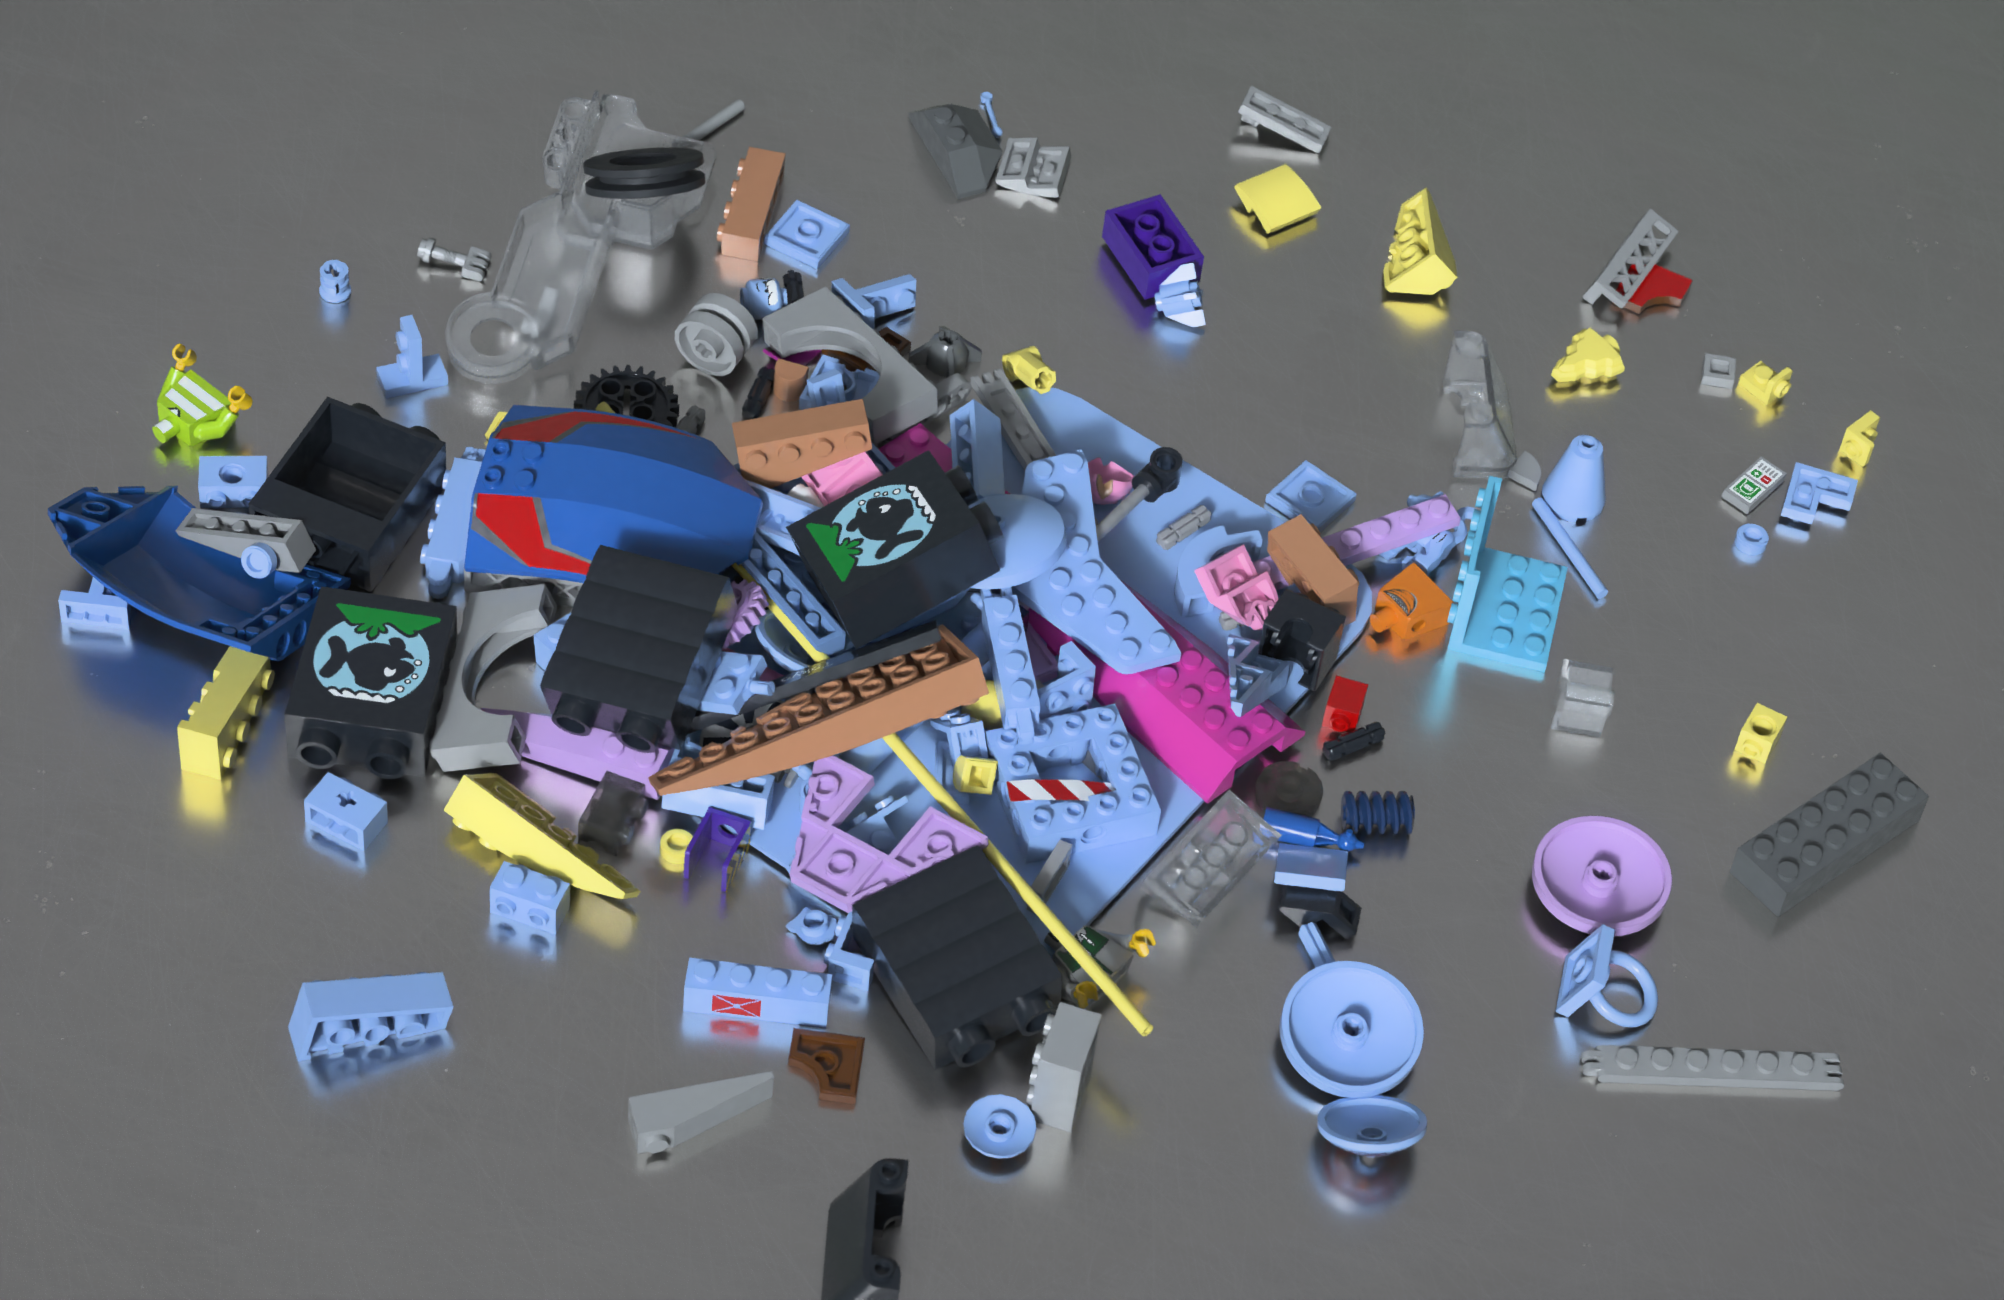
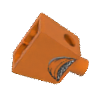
(1411, 605)

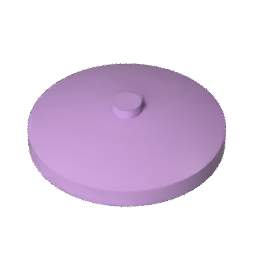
(1601, 874)

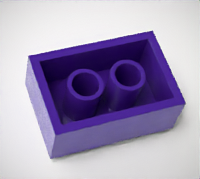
(1149, 243)

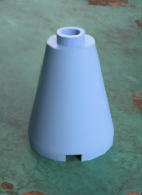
(1577, 481)

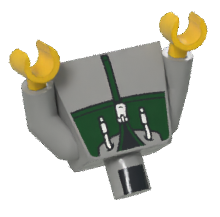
(1108, 949)

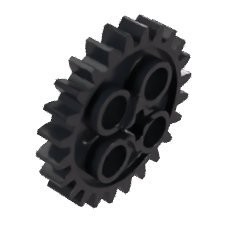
(648, 397)

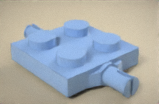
(734, 682)

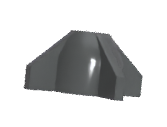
(946, 353)

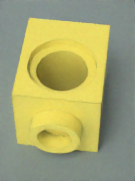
(1761, 733)

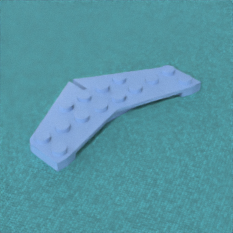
(1080, 589)

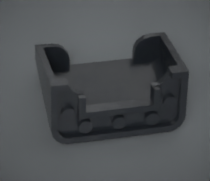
(853, 1221)

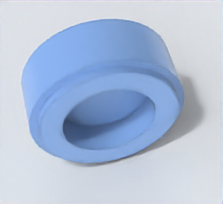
(1751, 539)
(259, 560)

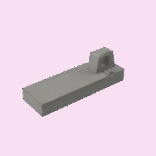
(1284, 119)

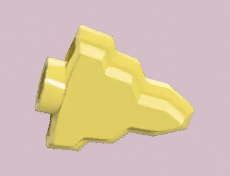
(1589, 357)

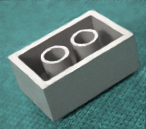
(1063, 1066)

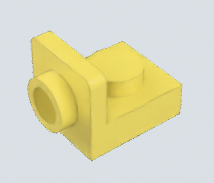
(1765, 382)
(1859, 438)

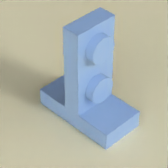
(878, 298)
(412, 371)
(95, 608)

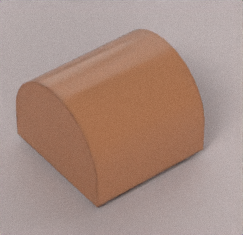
(789, 380)

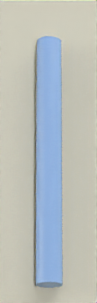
(1570, 548)

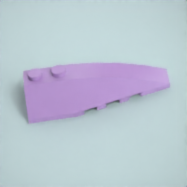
(588, 754)

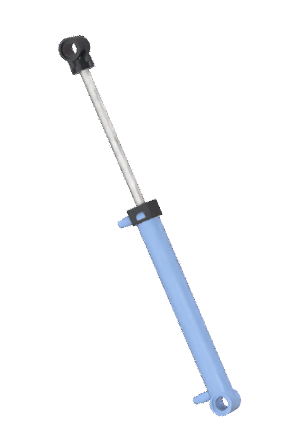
(1154, 480)

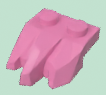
(1237, 588)

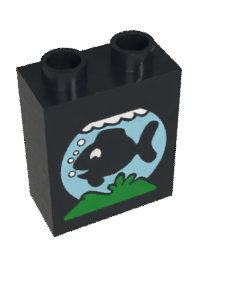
(897, 546)
(370, 682)

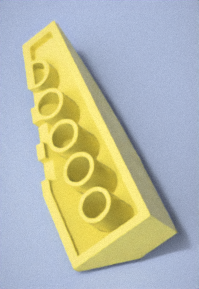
(526, 832)

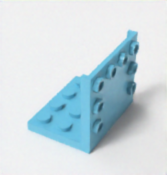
(1505, 599)

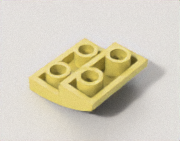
(1278, 198)

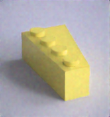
(224, 713)

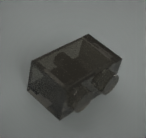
(612, 813)

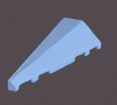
(1252, 675)

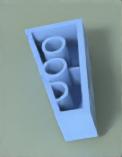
(367, 1011)

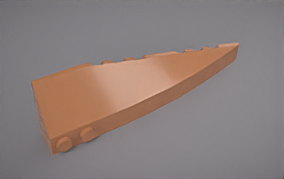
(837, 717)

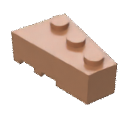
(1313, 566)

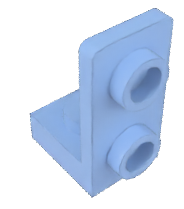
(964, 734)
(848, 967)

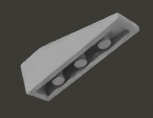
(238, 531)
(679, 1114)

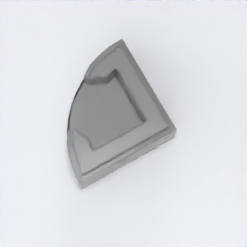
(1526, 471)

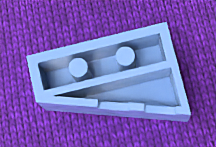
(745, 799)

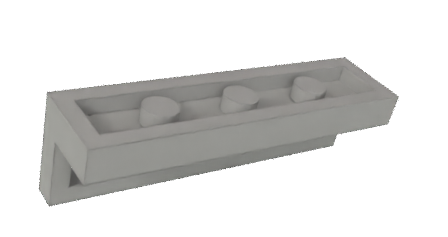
(1623, 256)
(562, 591)

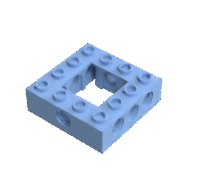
(1102, 821)

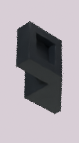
(1314, 904)

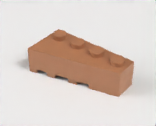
(800, 441)

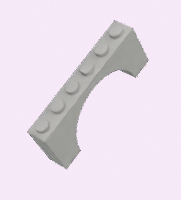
(826, 323)
(490, 625)

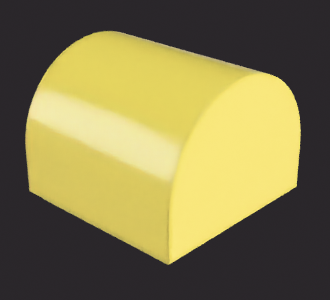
(974, 774)

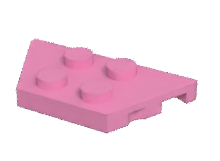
(842, 477)

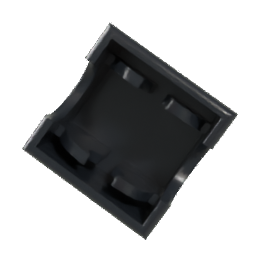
(1303, 634)

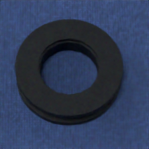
(644, 173)

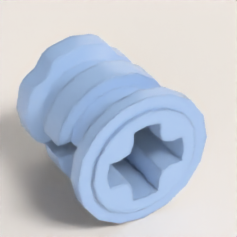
(328, 282)

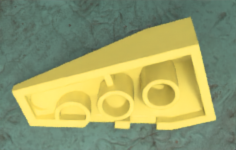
(1421, 253)

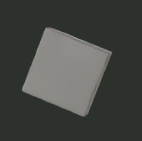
(1718, 371)

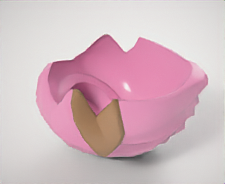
(1108, 482)

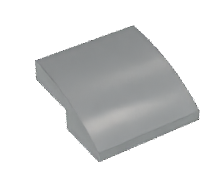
(1033, 168)

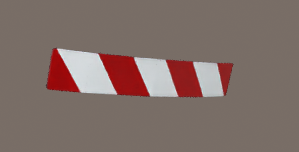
(1055, 789)

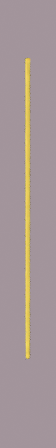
(996, 858)

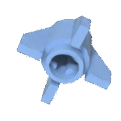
(1180, 297)

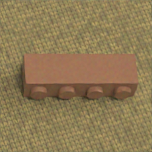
(752, 204)

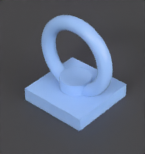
(1587, 972)

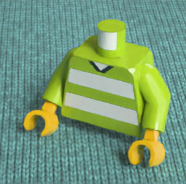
(194, 407)

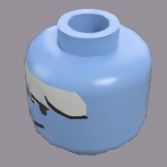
(763, 297)

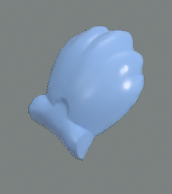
(813, 926)

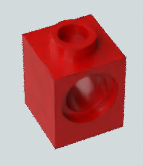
(1344, 704)

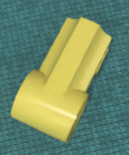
(1029, 368)

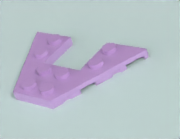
(849, 870)

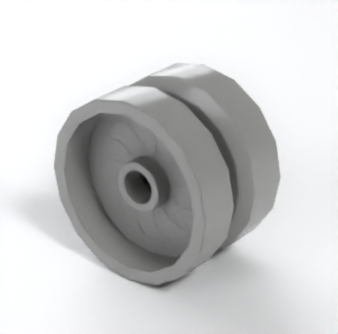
(716, 334)

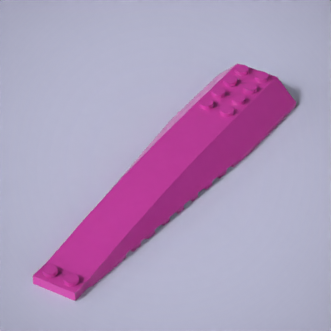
(1172, 709)

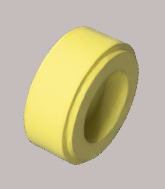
(674, 844)

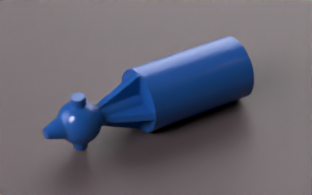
(1308, 831)

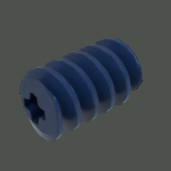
(1377, 811)

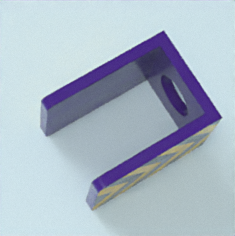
(710, 829)

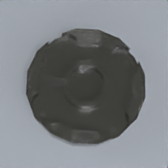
(1289, 788)

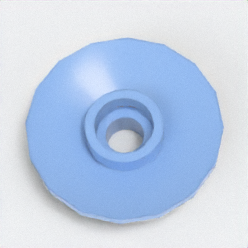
(1003, 1115)

